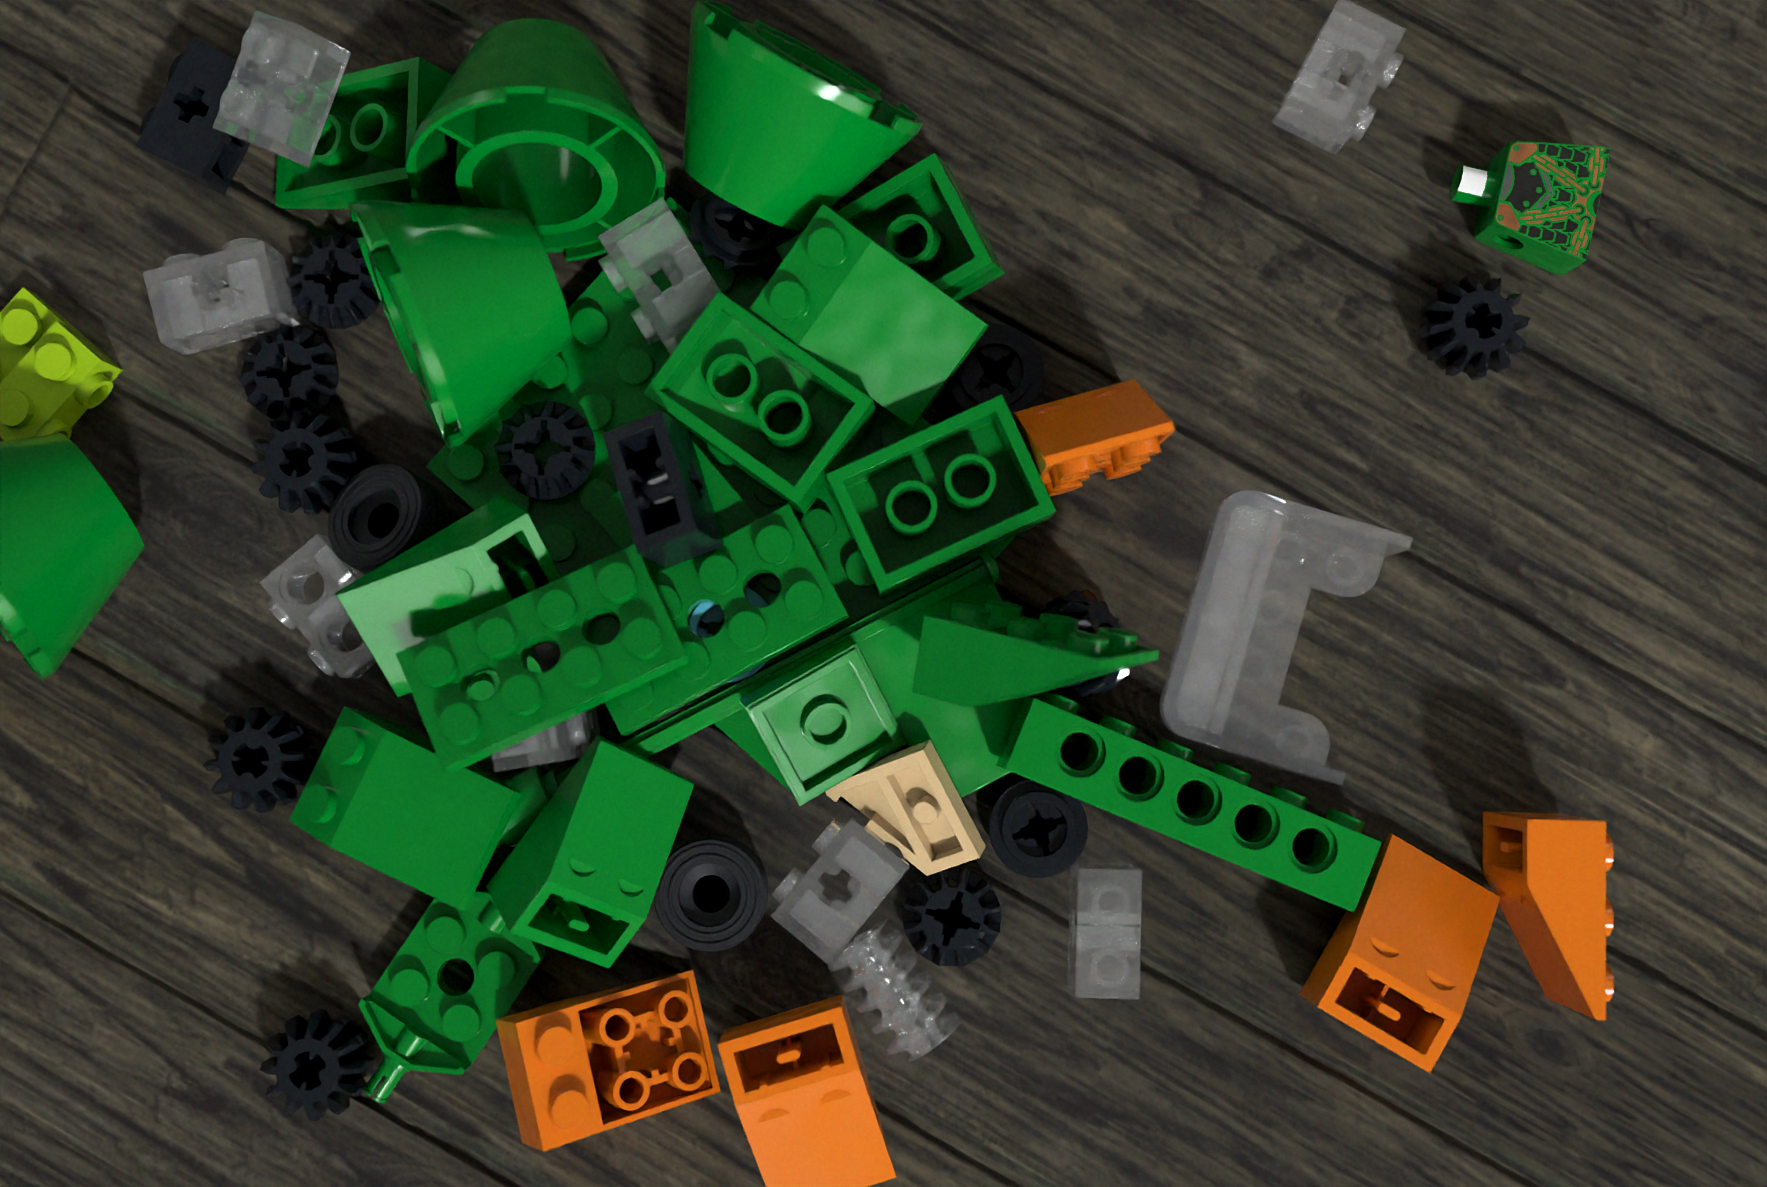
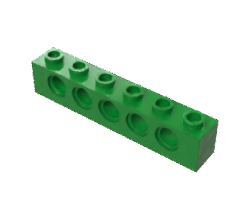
(1331, 871)

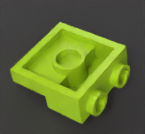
(46, 370)

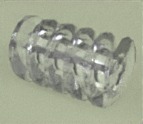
(895, 992)

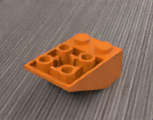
(1093, 433)
(1555, 900)
(1405, 954)
(606, 1059)
(806, 1098)

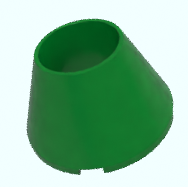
(779, 120)
(541, 131)
(465, 303)
(59, 547)

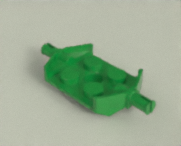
(422, 1019)

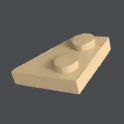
(914, 808)

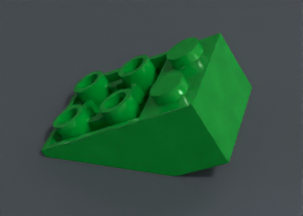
(447, 581)
(999, 656)
(593, 855)

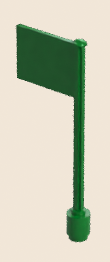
(889, 641)

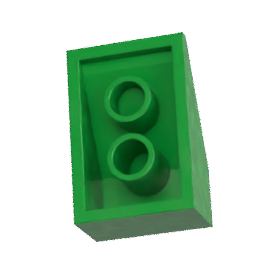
(364, 139)
(927, 226)
(868, 316)
(762, 402)
(397, 810)

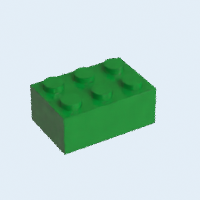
(941, 495)

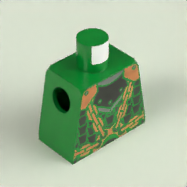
(1536, 201)

